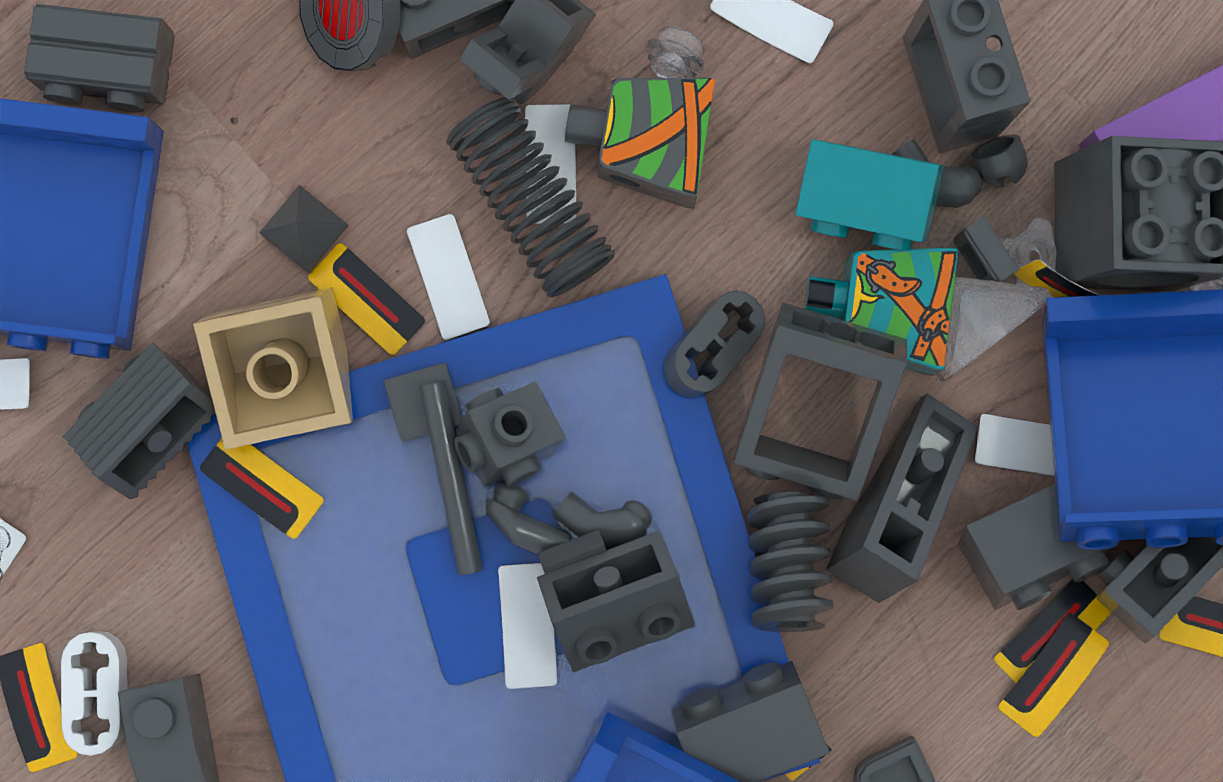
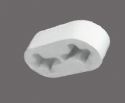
(78, 692)

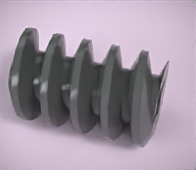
(787, 562)

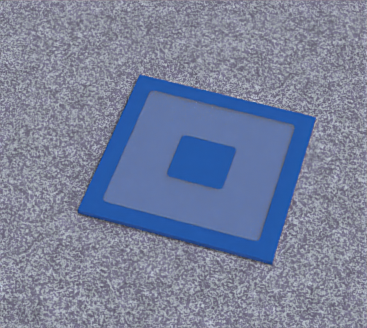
(393, 660)

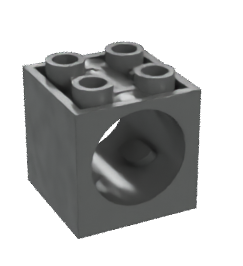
(1140, 214)

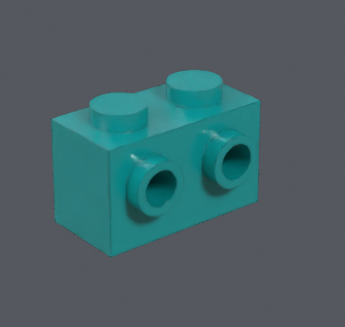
(870, 193)

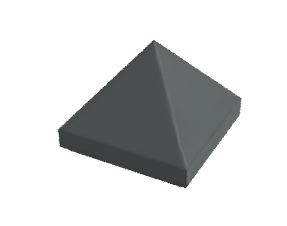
(304, 229)

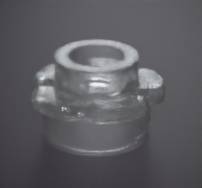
(675, 53)

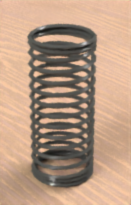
(580, 264)

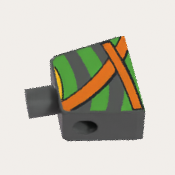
(649, 135)

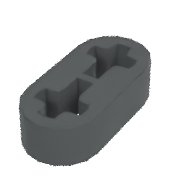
(724, 352)

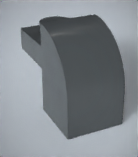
(527, 46)

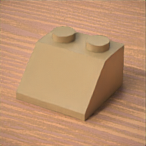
(276, 368)

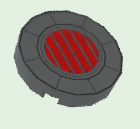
(350, 32)

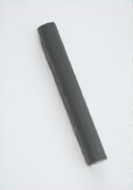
(451, 477)

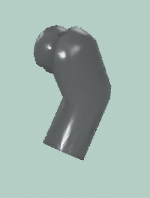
(957, 185)
(614, 525)
(519, 528)

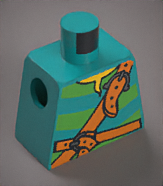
(895, 294)

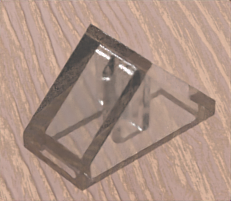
(984, 315)

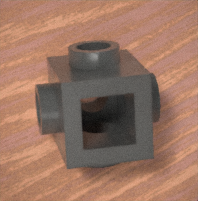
(507, 435)

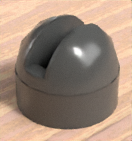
(1001, 158)

